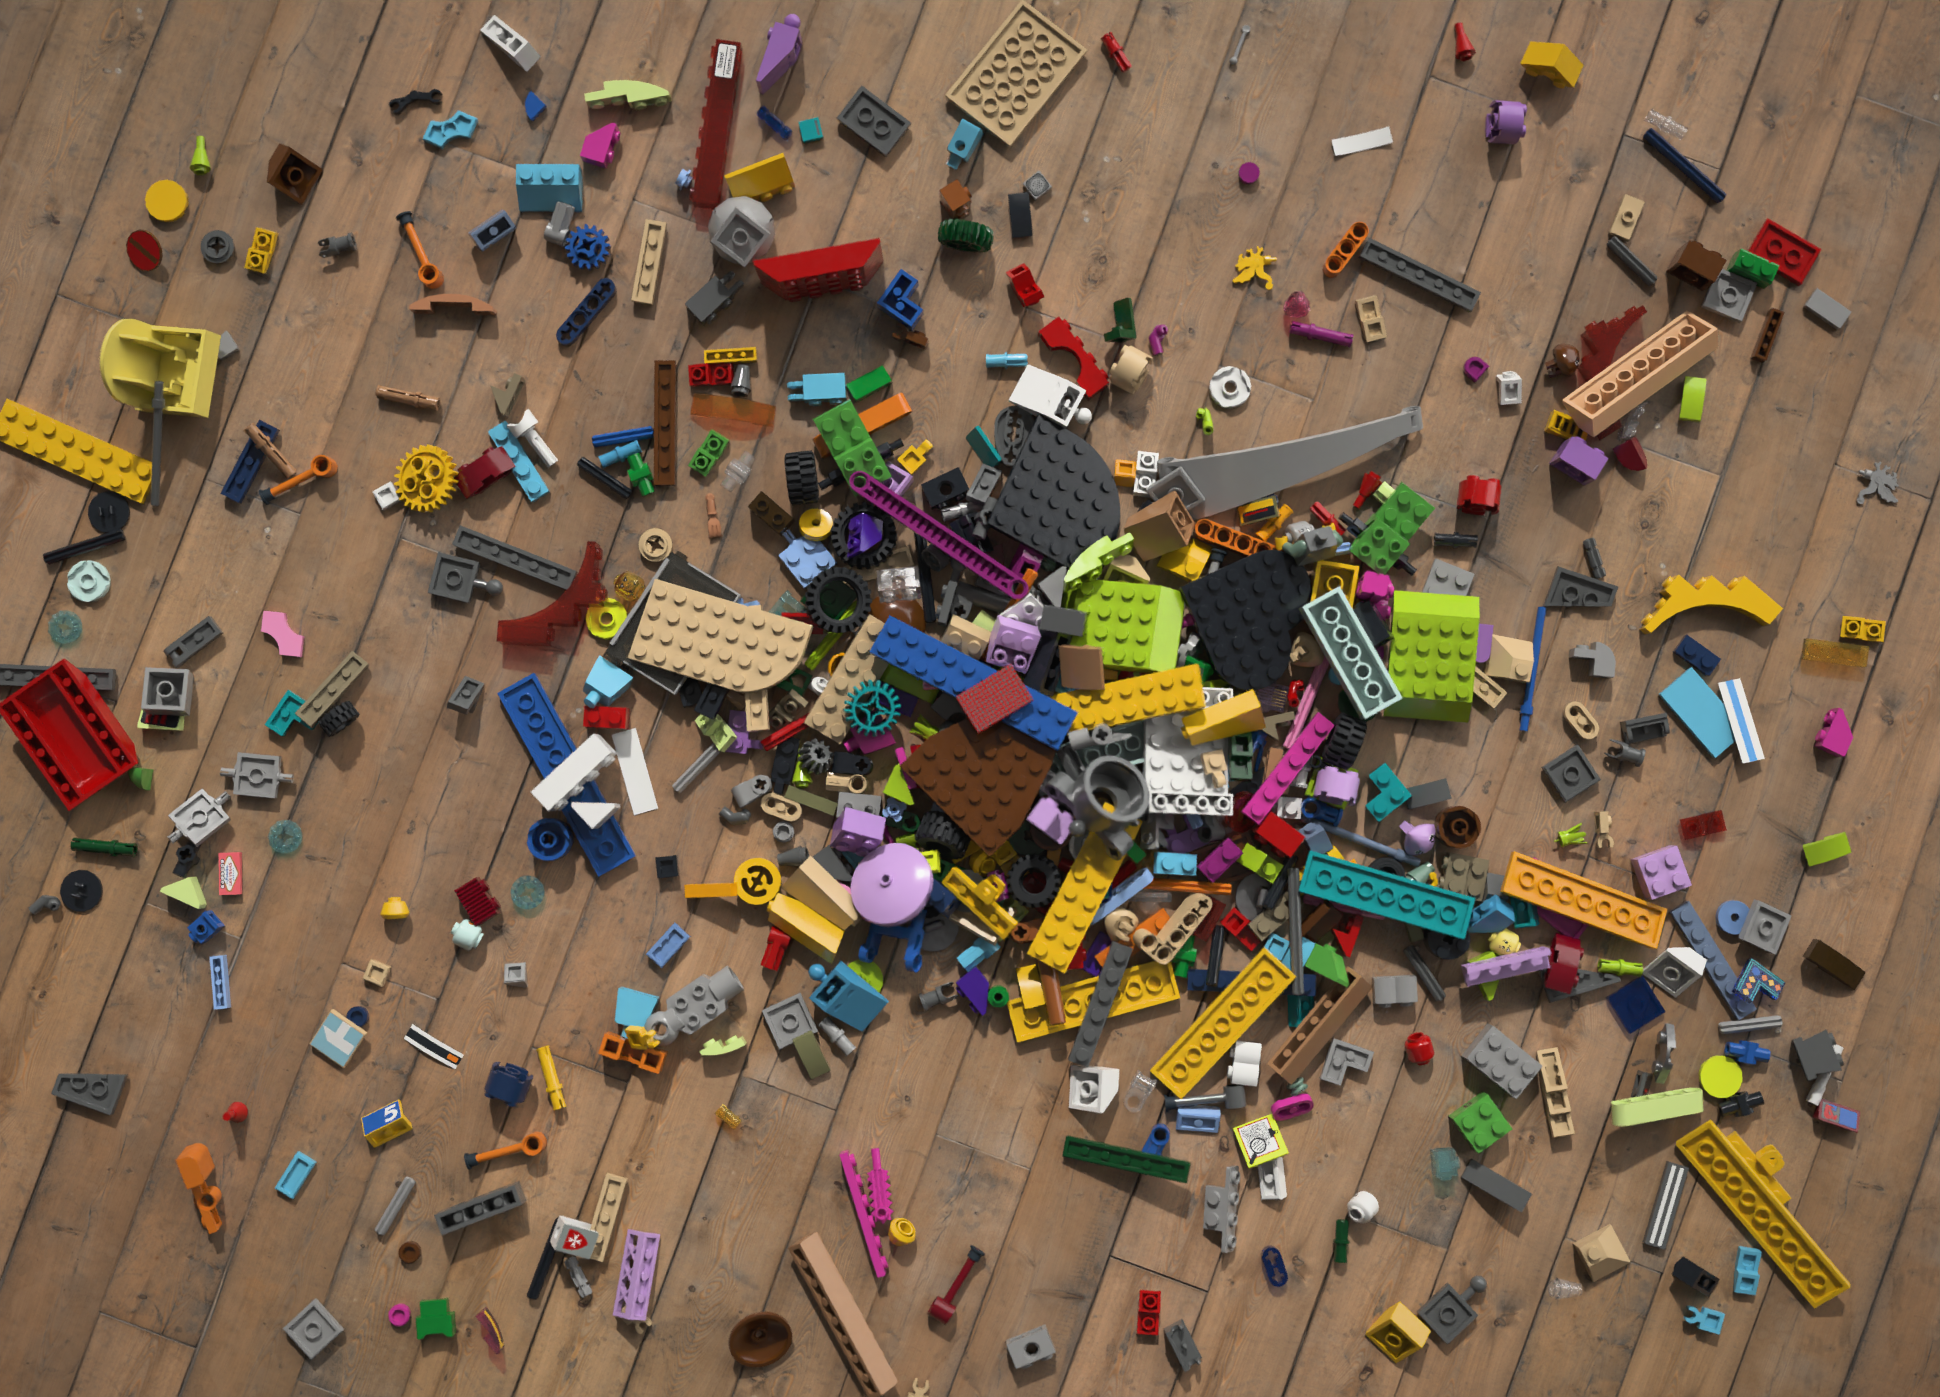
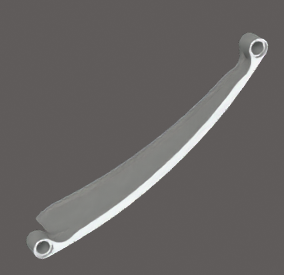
(1255, 472)

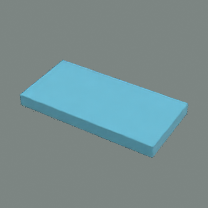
(1700, 711)

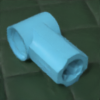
(976, 953)

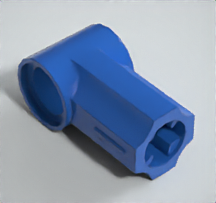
(1156, 1145)

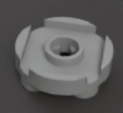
(1192, 648)

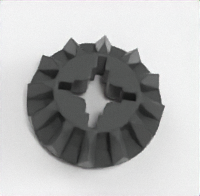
(210, 240)

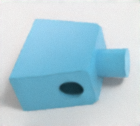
(967, 135)
(605, 683)
(634, 1008)

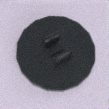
(108, 511)
(81, 890)

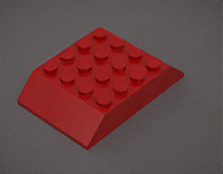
(821, 270)
(69, 733)

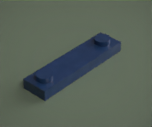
(247, 466)

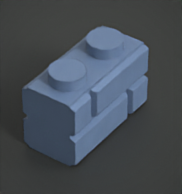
(492, 230)

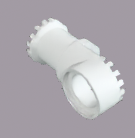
(1301, 777)

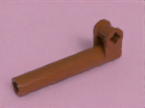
(1048, 974)

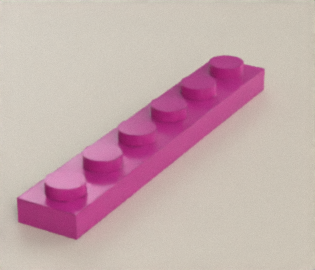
(1287, 768)
(867, 1222)

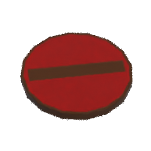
(144, 250)

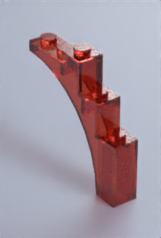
(1602, 342)
(565, 611)

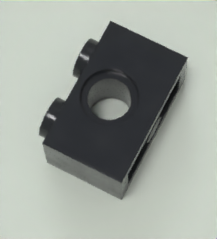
(953, 479)

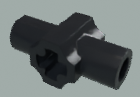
(184, 865)
(1741, 1104)

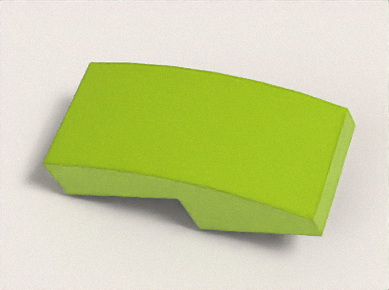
(1692, 399)
(1827, 849)

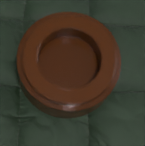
(410, 1252)

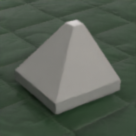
(516, 974)

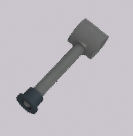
(1232, 1095)

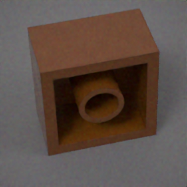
(1696, 265)

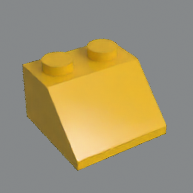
(1398, 1332)

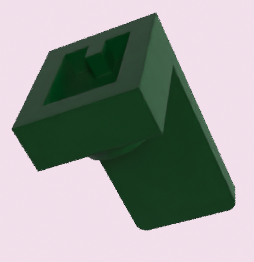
(1125, 323)

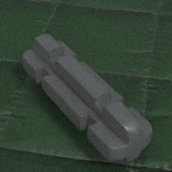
(1594, 558)

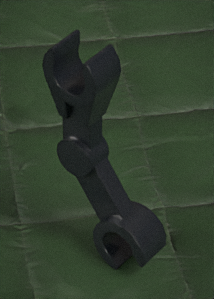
(414, 96)

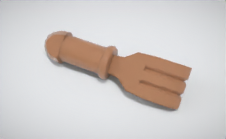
(714, 527)

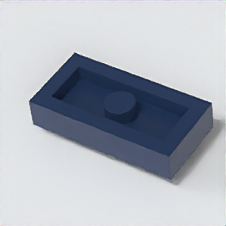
(1696, 655)

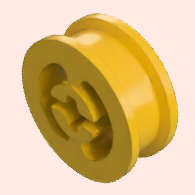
(743, 872)

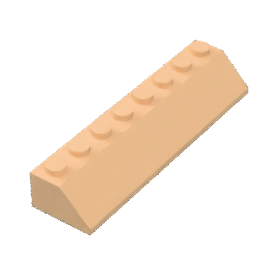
(1641, 373)

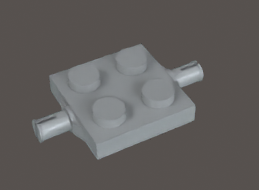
(257, 775)
(199, 817)

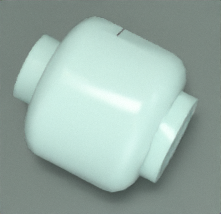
(466, 934)

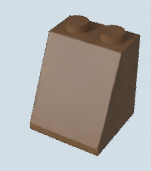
(1160, 527)

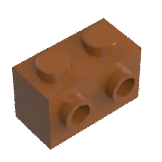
(956, 200)

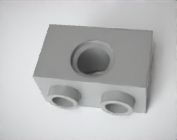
(1037, 1336)

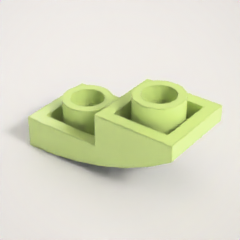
(715, 1048)

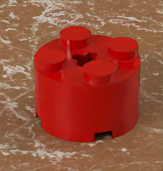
(1479, 495)

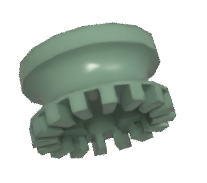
(1297, 1086)

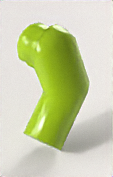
(1207, 423)

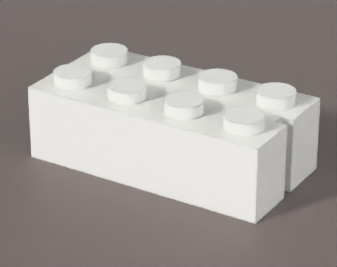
(574, 773)

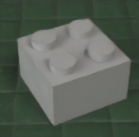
(167, 691)

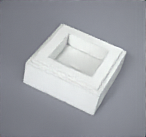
(387, 495)

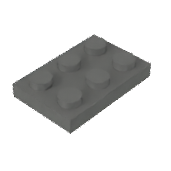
(873, 121)

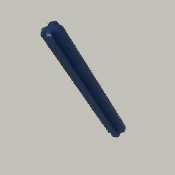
(1684, 165)

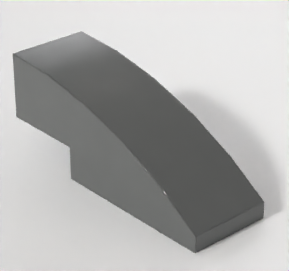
(1496, 1185)

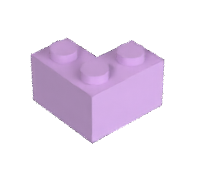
(1050, 820)

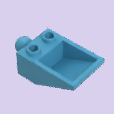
(847, 997)

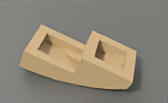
(1370, 318)

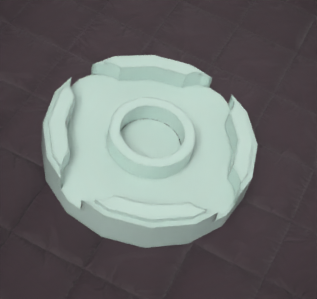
(88, 581)

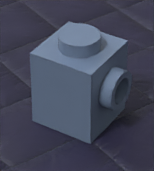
(1316, 838)

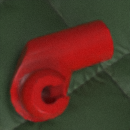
(1295, 685)

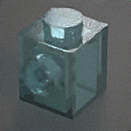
(1444, 1163)

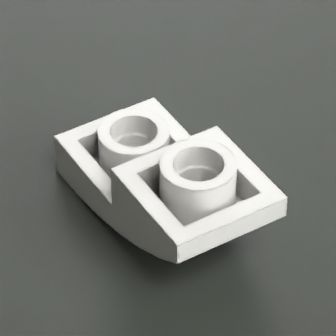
(1145, 472)

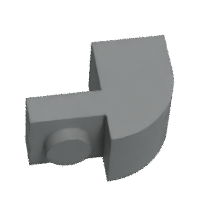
(1600, 658)

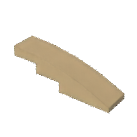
(1555, 1093)

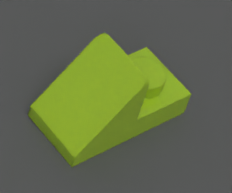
(1259, 863)

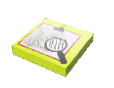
(1260, 1141)

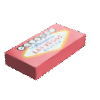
(230, 873)

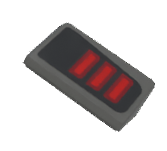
(1641, 1084)

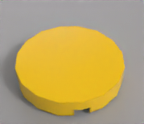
(166, 200)

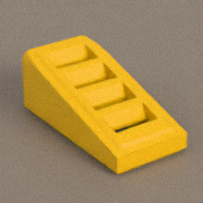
(1550, 426)

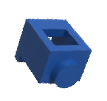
(210, 922)

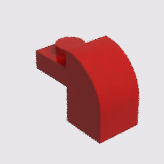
(1024, 285)

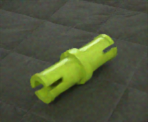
(1620, 967)

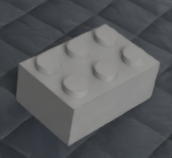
(1501, 1061)

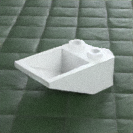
(1045, 395)

